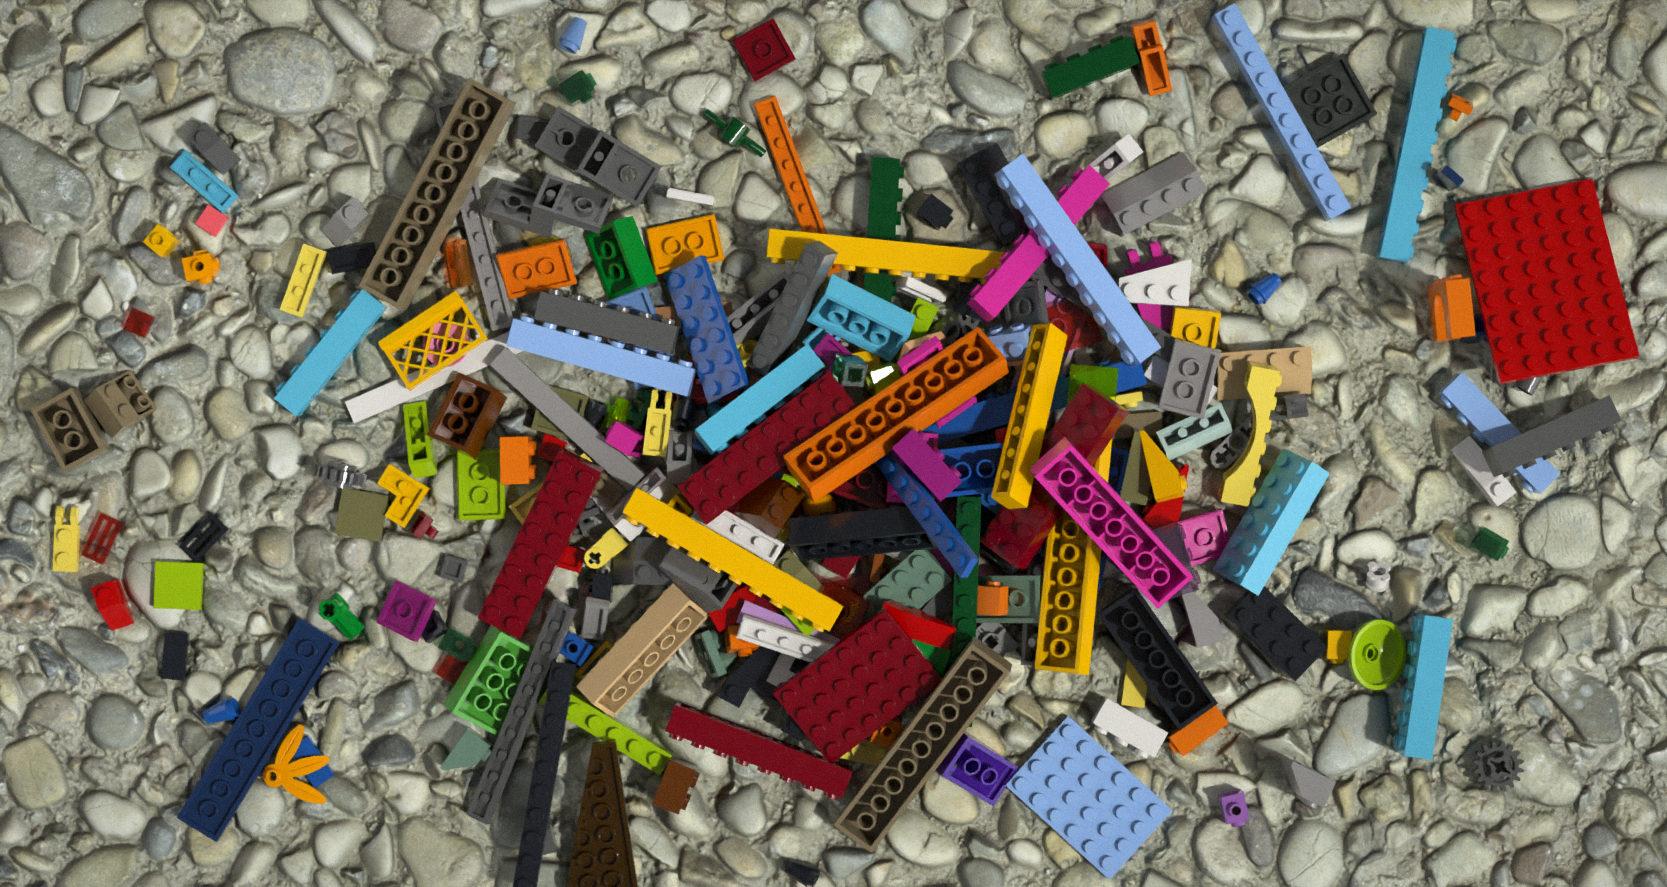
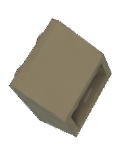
(120, 404)

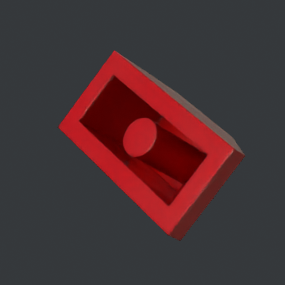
(113, 604)

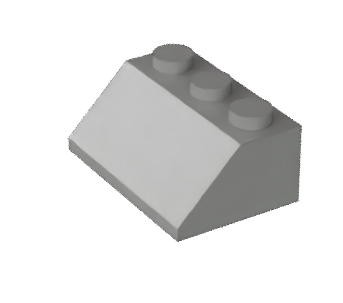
(1309, 784)

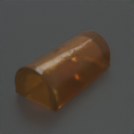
(458, 264)

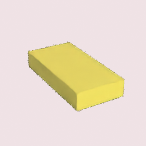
(1134, 688)

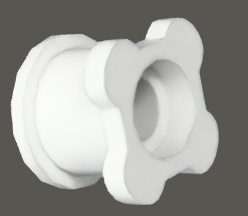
(1378, 576)

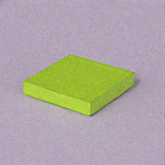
(178, 585)

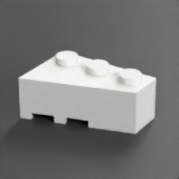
(1159, 286)

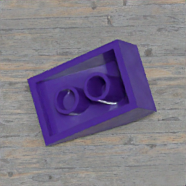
(977, 768)

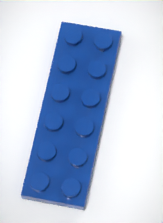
(706, 330)

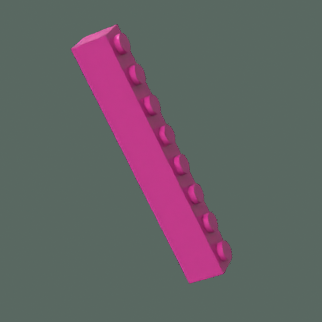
(1028, 254)

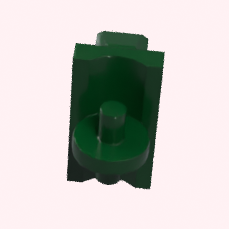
(639, 418)

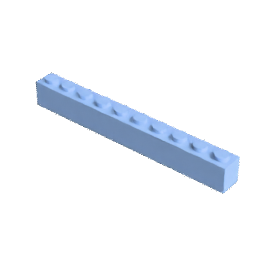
(1280, 112)
(1077, 261)

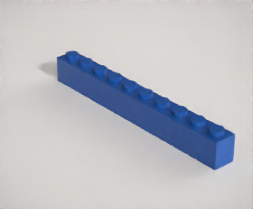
(997, 410)

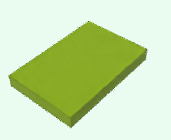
(480, 487)

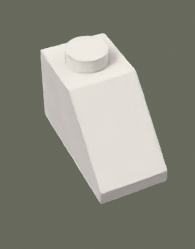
(1117, 157)

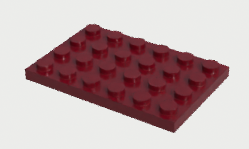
(858, 685)

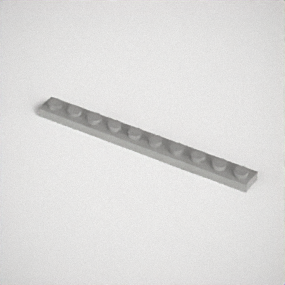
(482, 245)

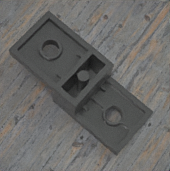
(597, 156)
(554, 202)

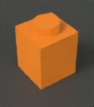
(992, 599)

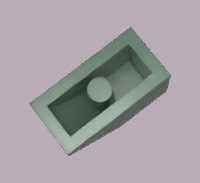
(468, 751)

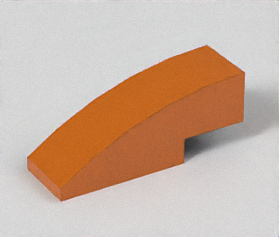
(1151, 57)

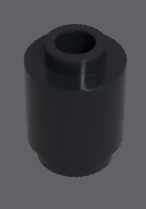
(683, 413)

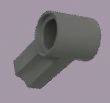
(1528, 386)

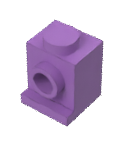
(1228, 801)

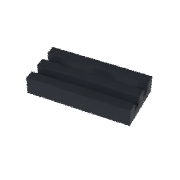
(218, 523)

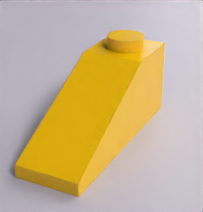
(1164, 477)

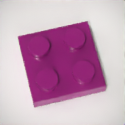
(406, 611)

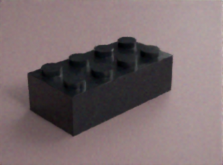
(1276, 632)

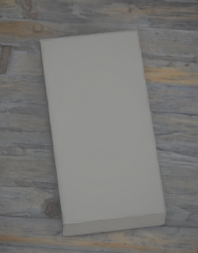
(595, 618)

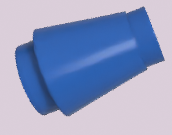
(1263, 289)
(222, 711)

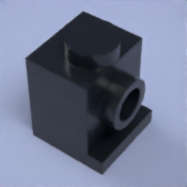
(601, 585)

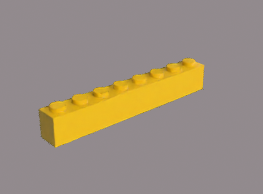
(1029, 416)

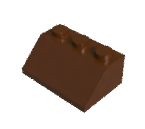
(467, 415)

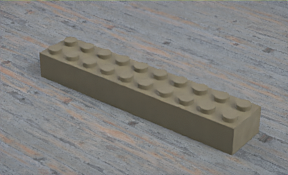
(437, 194)
(923, 744)

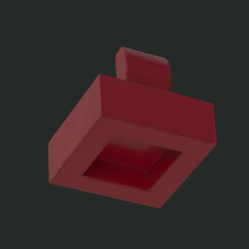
(423, 526)

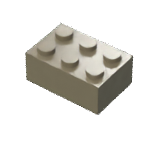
(71, 430)

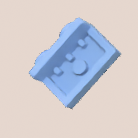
(1011, 340)

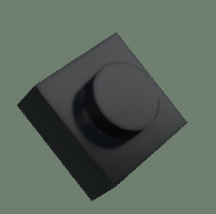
(434, 628)

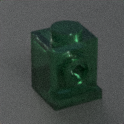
(449, 642)

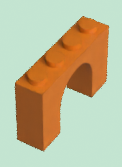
(1451, 308)

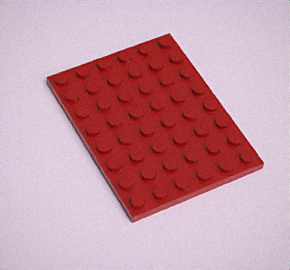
(1546, 281)

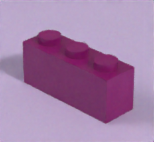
(927, 464)

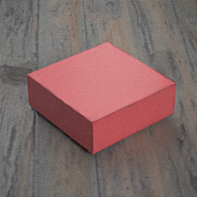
(212, 220)

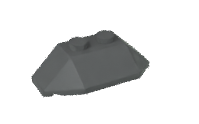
(640, 562)

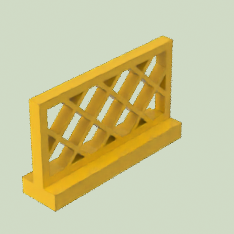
(427, 321)

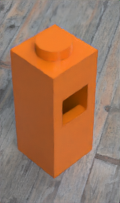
(1197, 731)

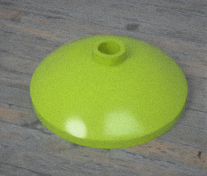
(1377, 654)

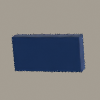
(1448, 178)

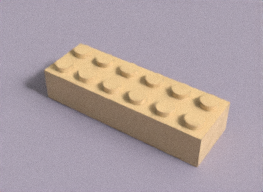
(642, 650)

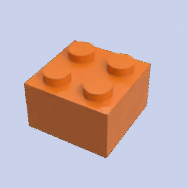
(517, 460)

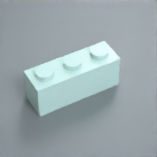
(1194, 432)

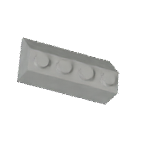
(1153, 193)

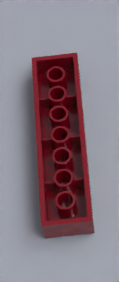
(1089, 425)
(763, 448)
(541, 543)
(758, 749)

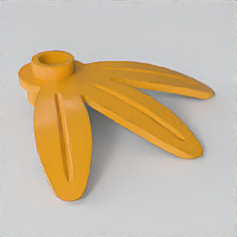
(286, 771)

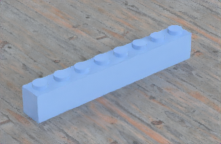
(601, 356)

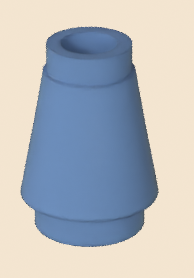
(573, 36)

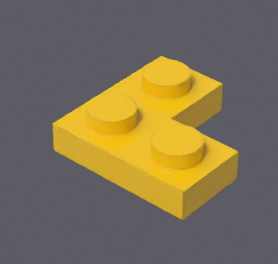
(408, 494)

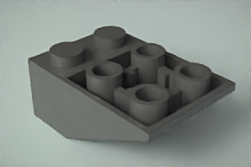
(697, 580)

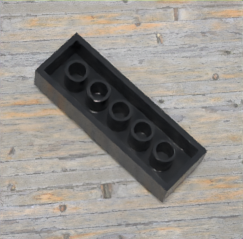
(857, 533)
(1156, 658)

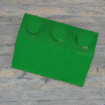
(621, 257)

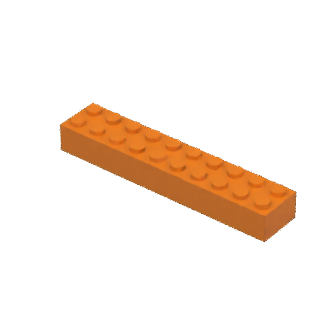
(889, 415)

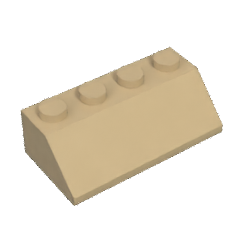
(1293, 364)

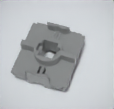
(1006, 642)

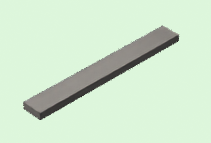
(567, 418)

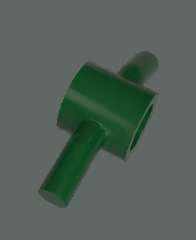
(734, 132)

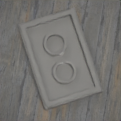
(1189, 378)

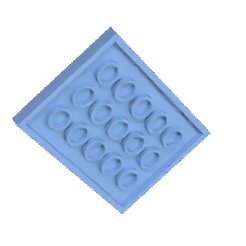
(1088, 797)

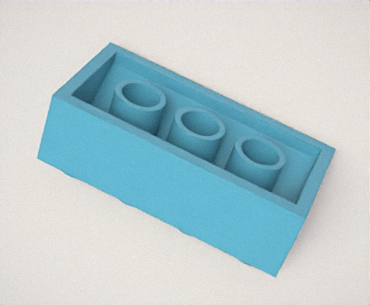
(861, 318)

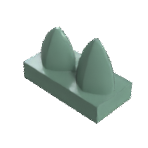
(716, 662)

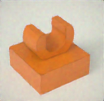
(1458, 106)

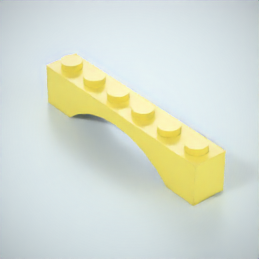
(1238, 480)

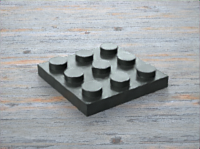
(1330, 100)

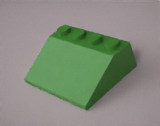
(490, 680)

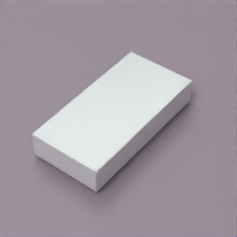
(690, 197)
(920, 290)

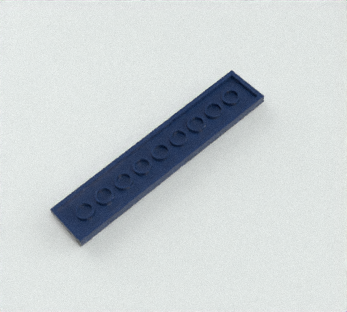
(258, 729)

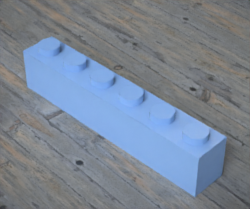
(1492, 427)

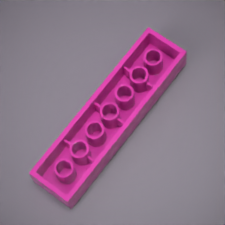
(1111, 522)

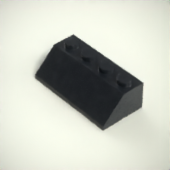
(993, 201)

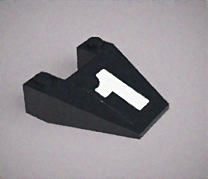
(764, 673)

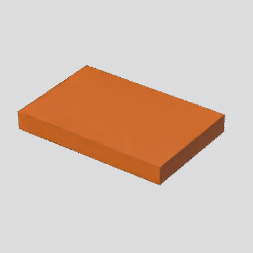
(536, 268)

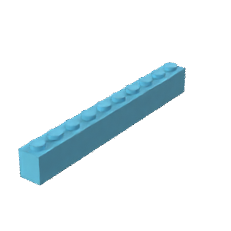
(1415, 145)

